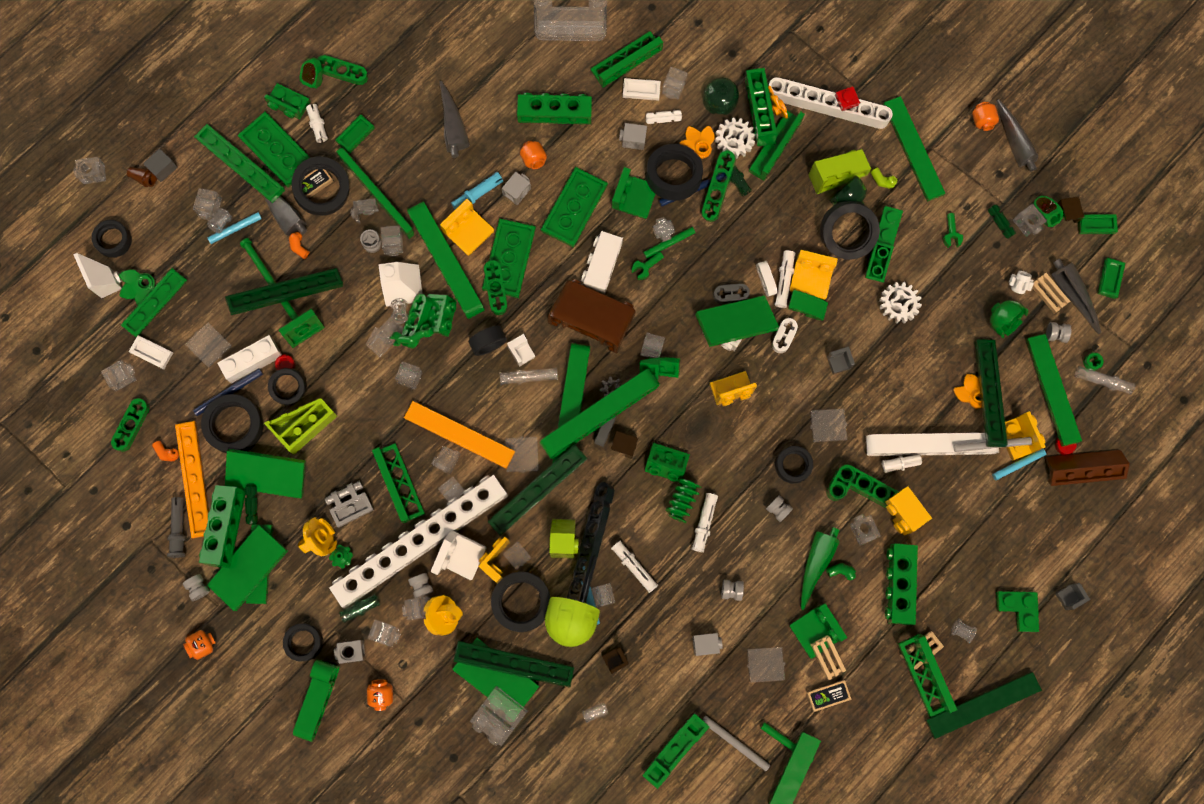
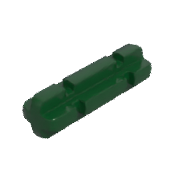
(1001, 221)
(251, 505)

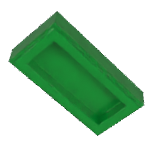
(355, 134)
(1098, 224)
(1111, 278)

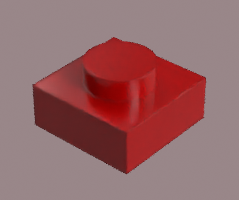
(847, 98)

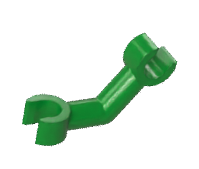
(425, 331)

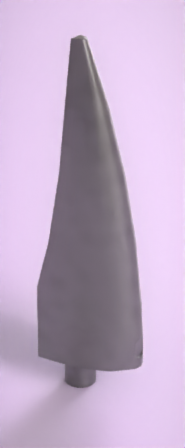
(454, 129)
(1019, 142)
(287, 216)
(1074, 288)

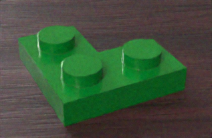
(1025, 606)

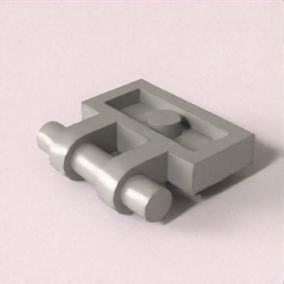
(351, 509)

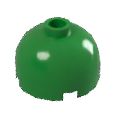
(1007, 317)

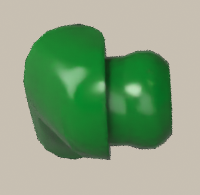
(841, 568)

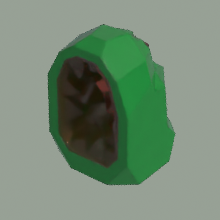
(311, 73)
(1050, 210)

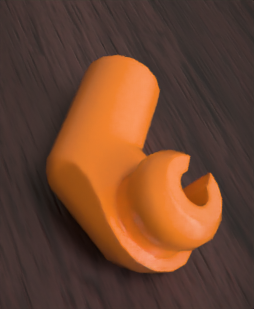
(295, 245)
(165, 454)

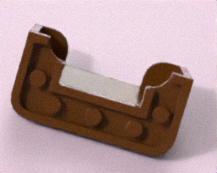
(592, 314)

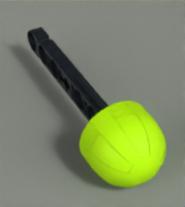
(570, 618)

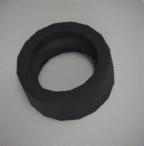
(101, 229)
(487, 340)
(272, 386)
(794, 450)
(287, 646)

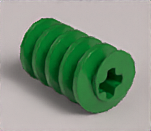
(682, 500)

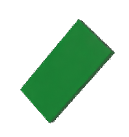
(273, 147)
(574, 207)
(512, 251)
(737, 321)
(266, 472)
(248, 568)
(485, 680)

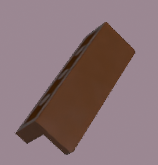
(1087, 467)

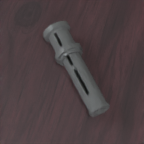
(176, 538)

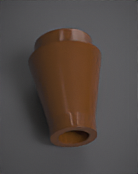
(142, 176)

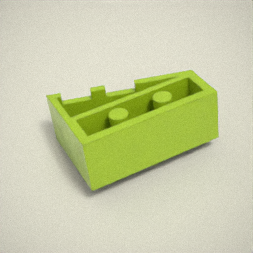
(838, 170)
(301, 425)
(563, 539)

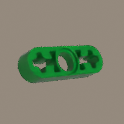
(347, 76)
(498, 272)
(413, 314)
(122, 426)

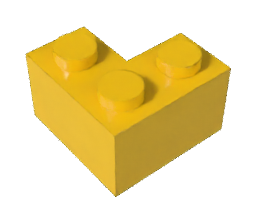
(908, 511)

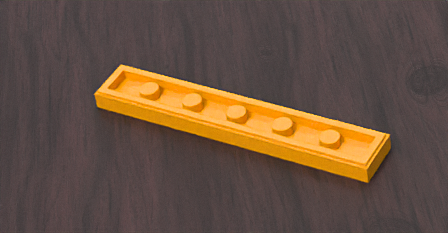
(459, 435)
(193, 477)

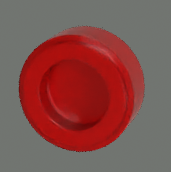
(284, 361)
(1066, 449)

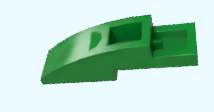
(882, 251)

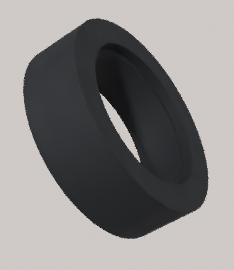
(675, 152)
(320, 208)
(865, 245)
(216, 407)
(503, 585)

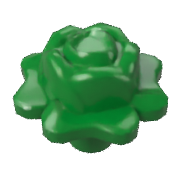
(341, 556)

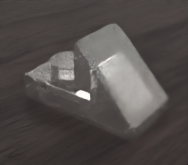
(380, 339)

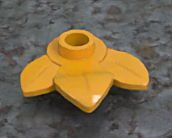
(778, 106)
(697, 140)
(969, 391)

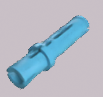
(479, 190)

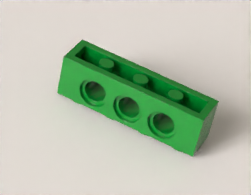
(760, 107)
(545, 114)
(226, 535)
(909, 555)

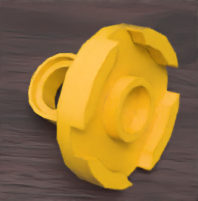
(317, 537)
(441, 615)

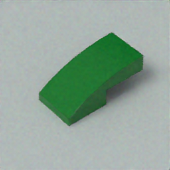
(808, 304)
(661, 366)

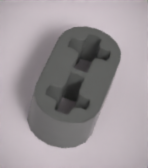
(732, 298)
(604, 432)

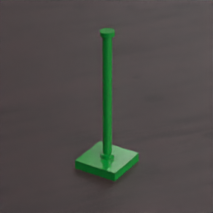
(301, 326)

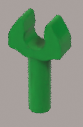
(952, 232)
(645, 266)

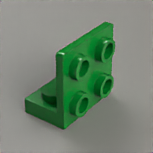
(633, 195)
(816, 626)

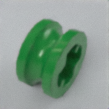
(1097, 358)

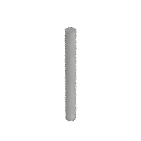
(982, 445)
(736, 744)

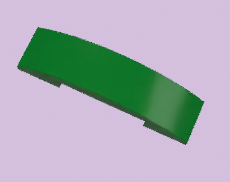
(675, 750)

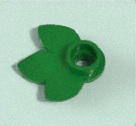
(134, 287)

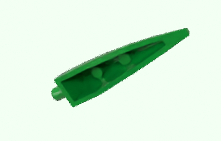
(819, 557)

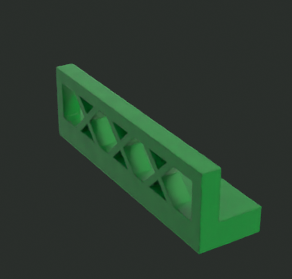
(627, 62)
(770, 153)
(391, 485)
(934, 673)

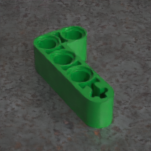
(852, 483)
(317, 697)

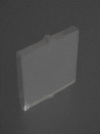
(208, 345)
(828, 425)
(525, 454)
(766, 664)

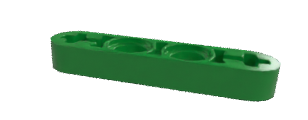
(720, 186)

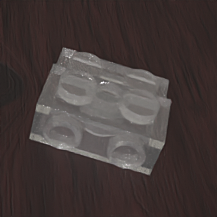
(498, 716)

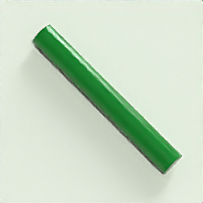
(675, 239)
(778, 736)

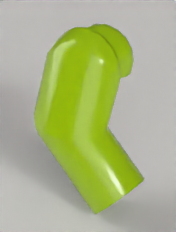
(886, 182)

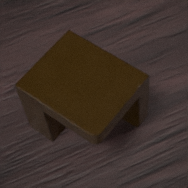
(1072, 209)
(624, 444)
(615, 660)

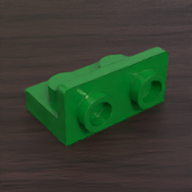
(287, 101)
(441, 314)
(667, 462)

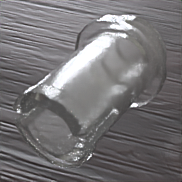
(595, 712)

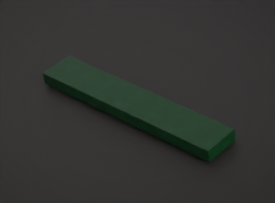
(283, 291)
(991, 393)
(537, 490)
(513, 664)
(984, 705)

